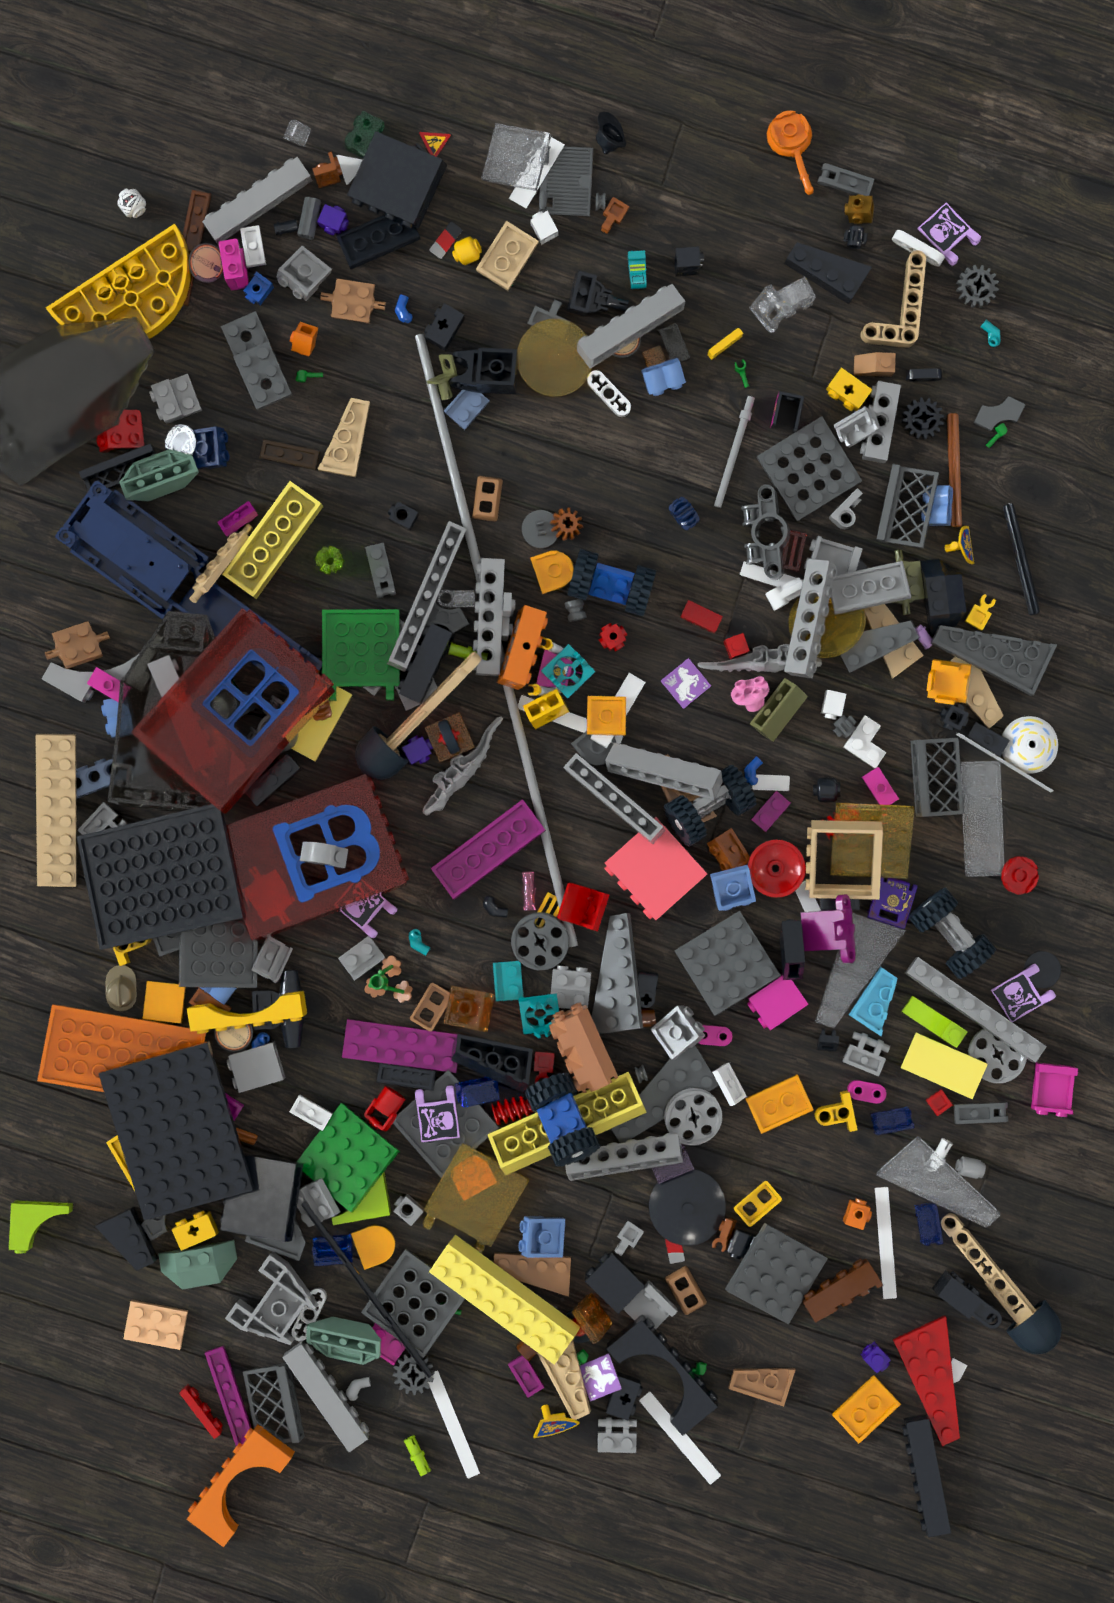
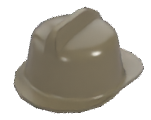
(121, 988)

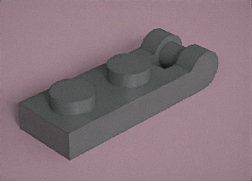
(845, 180)
(380, 569)
(980, 1113)

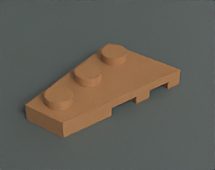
(763, 1383)

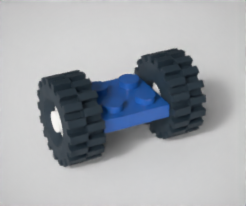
(611, 583)
(562, 1119)

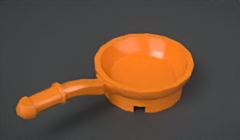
(790, 136)

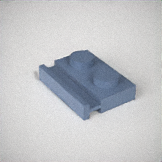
(466, 407)

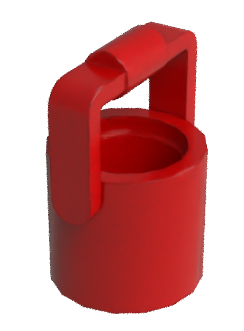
(387, 1103)

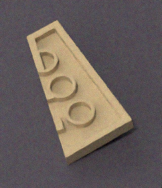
(345, 448)
(569, 1382)

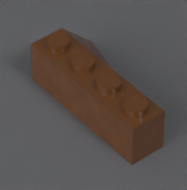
(841, 1289)

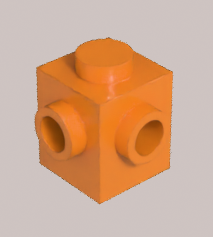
(304, 339)
(857, 1213)

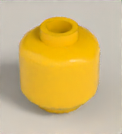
(467, 250)

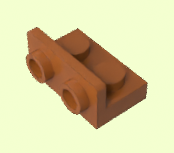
(329, 173)
(728, 850)

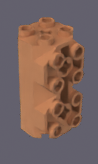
(583, 1048)

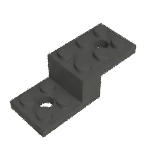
(256, 360)

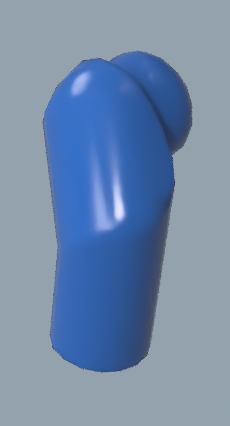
(401, 310)
(750, 771)
(260, 1039)

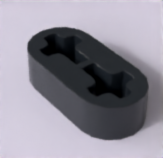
(923, 375)

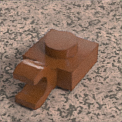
(615, 213)
(726, 1227)

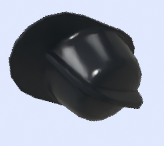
(610, 133)

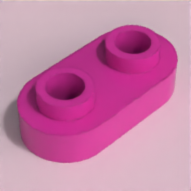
(713, 1035)
(867, 1091)

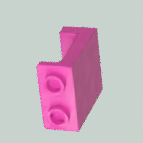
(233, 264)
(776, 1002)
(1053, 1089)

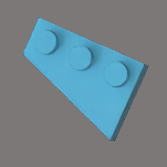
(875, 1000)

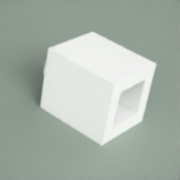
(544, 227)
(833, 704)

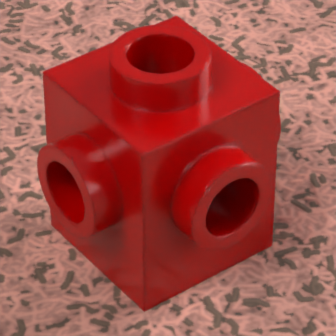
(611, 644)

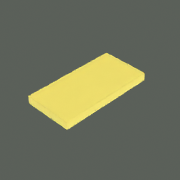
(316, 733)
(944, 1065)

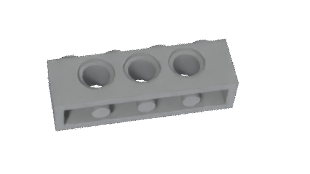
(890, 393)

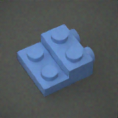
(733, 888)
(542, 1237)

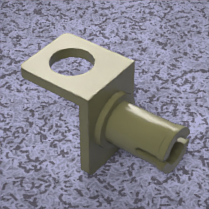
(443, 379)

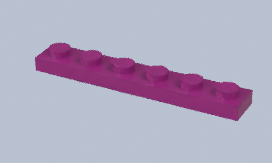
(228, 1393)

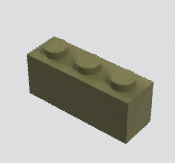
(778, 709)

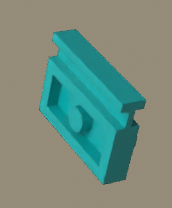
(508, 980)

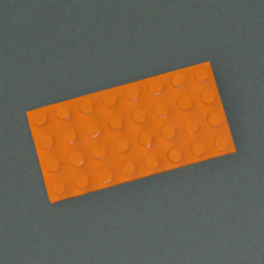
(89, 1042)

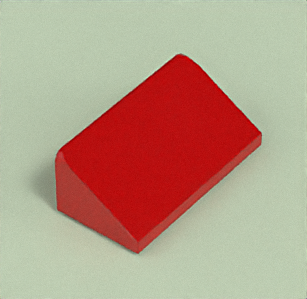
(701, 616)

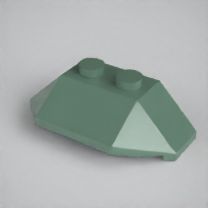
(158, 475)
(198, 1264)
(344, 1340)

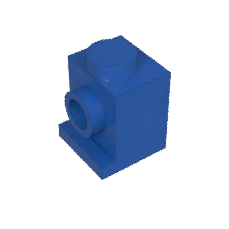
(265, 289)

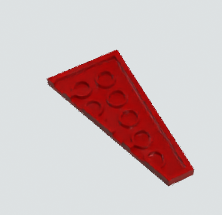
(928, 1363)

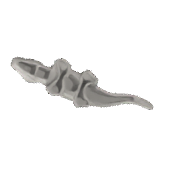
(759, 660)
(459, 772)

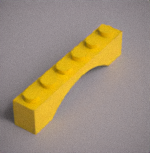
(208, 1016)

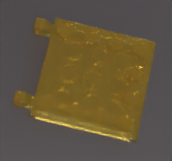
(475, 1196)

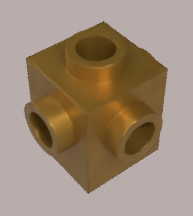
(860, 209)

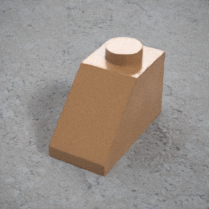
(874, 364)

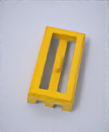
(725, 343)
(554, 899)

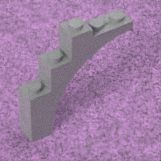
(75, 682)

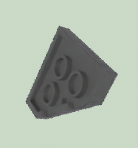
(290, 1248)

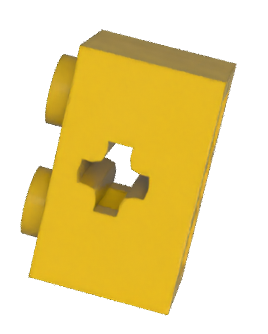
(843, 381)
(545, 709)
(188, 1238)

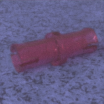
(528, 891)

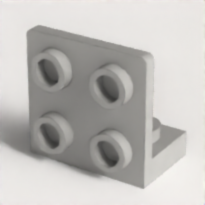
(651, 1304)

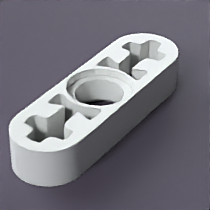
(912, 244)
(602, 380)
(298, 1324)

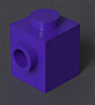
(333, 220)
(418, 750)
(875, 1357)

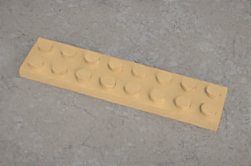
(56, 810)

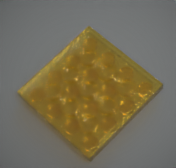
(854, 851)

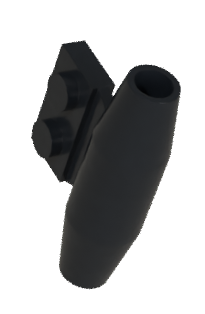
(263, 999)

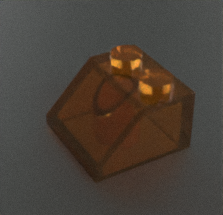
(469, 1008)

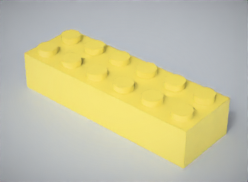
(273, 540)

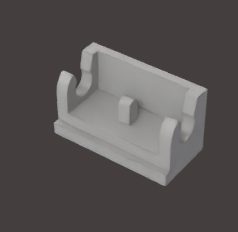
(857, 426)

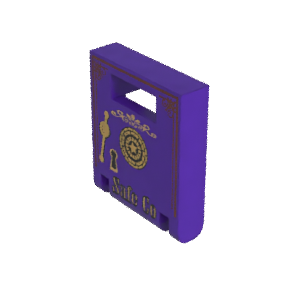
(894, 898)

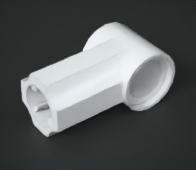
(783, 594)

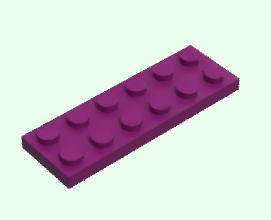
(488, 849)
(399, 1045)

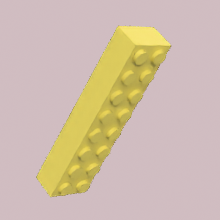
(601, 1109)
(504, 1299)

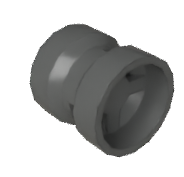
(575, 609)

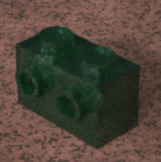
(362, 134)

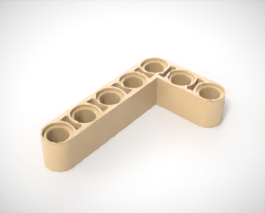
(907, 308)

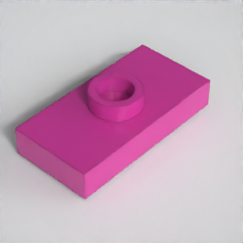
(105, 683)
(880, 787)

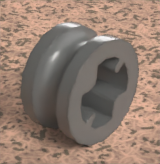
(600, 201)
(641, 1074)

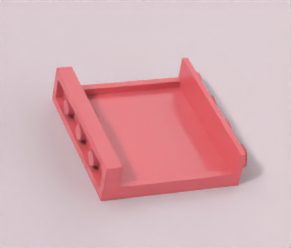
(655, 872)

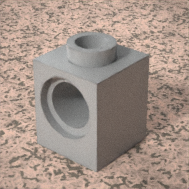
(411, 1217)

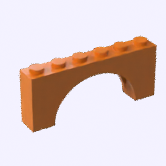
(258, 1450)

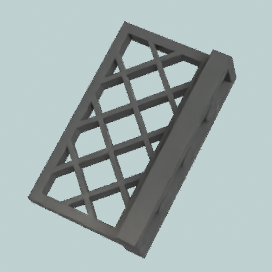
(891, 506)
(921, 774)
(288, 1397)

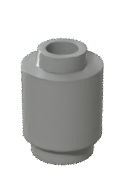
(970, 1167)

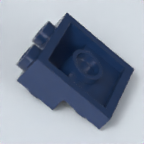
(210, 448)

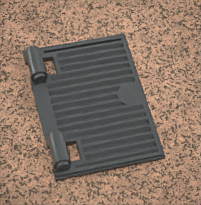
(568, 182)

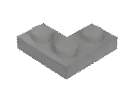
(507, 612)

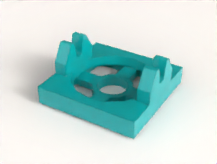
(568, 651)
(535, 1003)

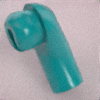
(994, 336)
(416, 942)

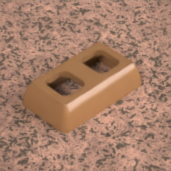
(494, 498)
(426, 1003)
(691, 1289)

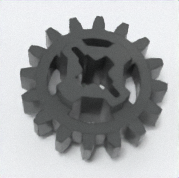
(969, 285)
(405, 1373)

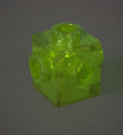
(326, 553)

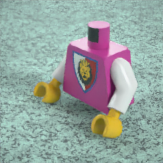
(543, 684)

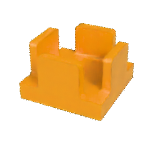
(948, 681)

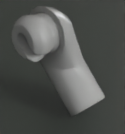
(355, 1386)

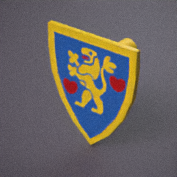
(963, 544)
(553, 1423)

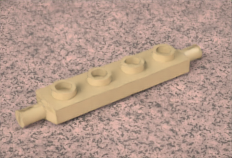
(219, 564)

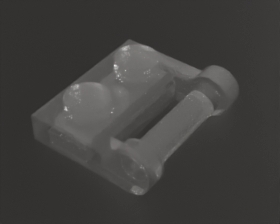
(764, 306)

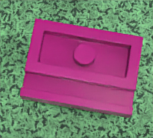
(390, 1346)

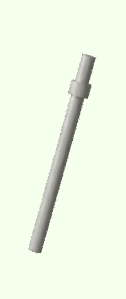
(745, 416)

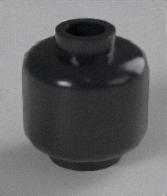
(827, 789)

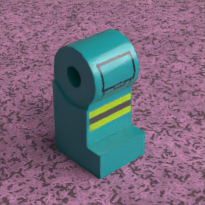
(637, 269)

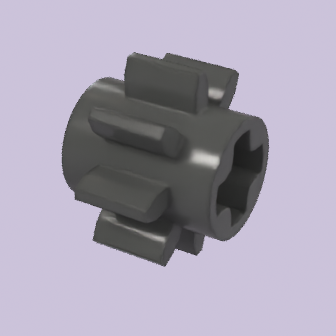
(844, 726)

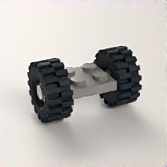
(686, 817)
(970, 952)

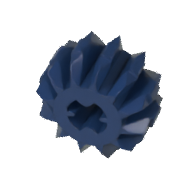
(684, 513)

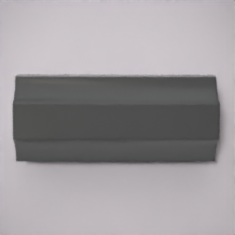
(309, 218)

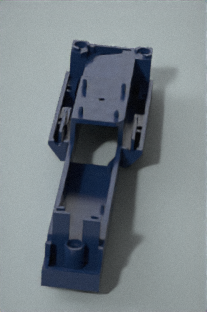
(128, 540)

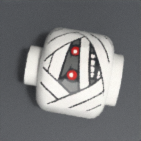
(131, 203)

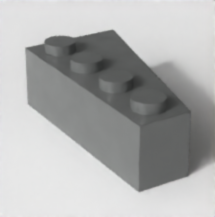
(878, 643)

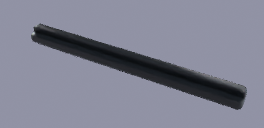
(1021, 559)

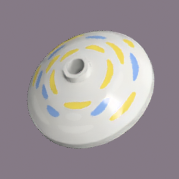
(1019, 752)

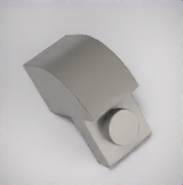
(324, 854)

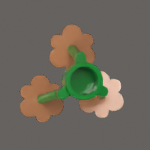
(379, 982)

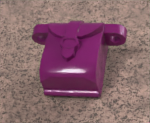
(831, 929)

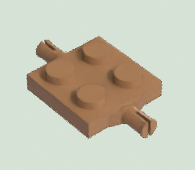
(353, 301)
(77, 645)

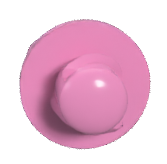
(750, 693)

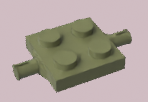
(915, 582)

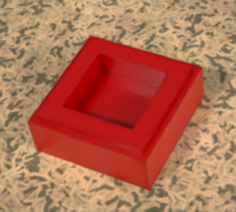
(939, 1102)

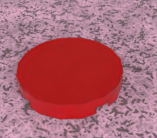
(1020, 875)

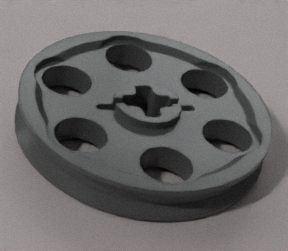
(537, 949)

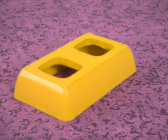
(762, 1208)

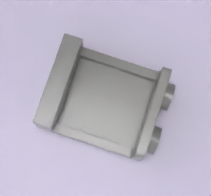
(843, 556)
(256, 1067)

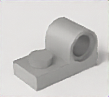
(844, 509)

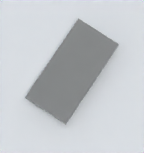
(870, 587)

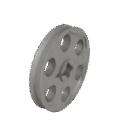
(988, 1052)
(701, 1117)

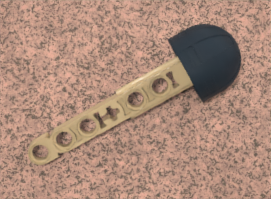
(379, 754)
(1035, 1327)

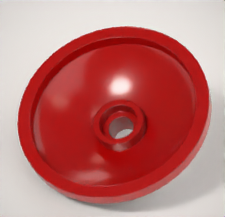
(790, 872)

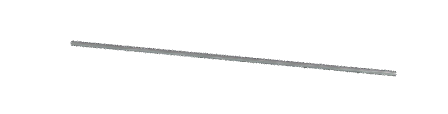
(509, 692)

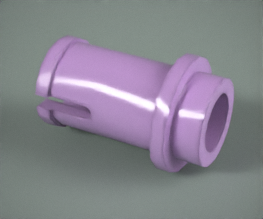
(925, 638)

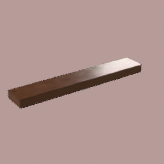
(194, 226)

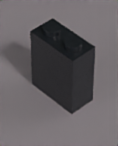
(792, 950)
(614, 1281)

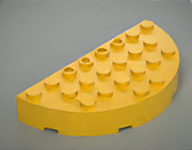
(142, 284)

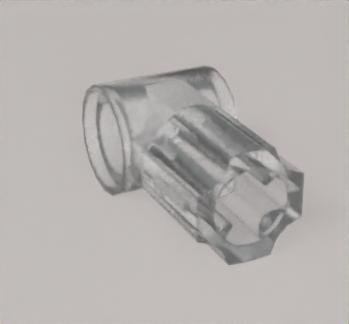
(460, 598)

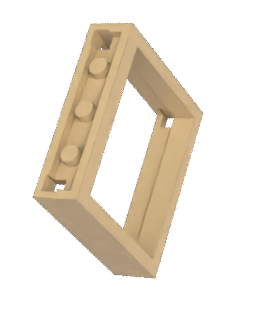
(833, 890)

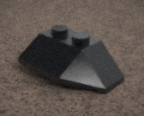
(943, 594)

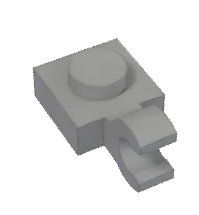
(629, 1236)

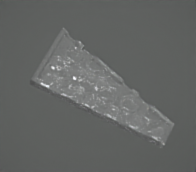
(846, 980)
(929, 1176)

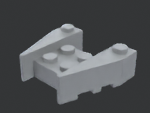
(278, 1306)

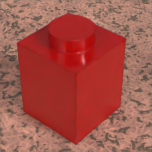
(736, 646)

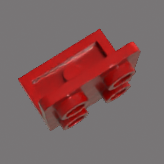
(124, 435)
(583, 906)

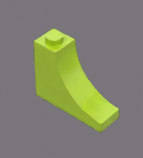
(934, 1022)
(373, 1205)
(28, 1217)

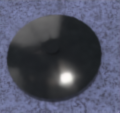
(687, 1208)

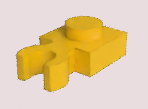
(979, 615)

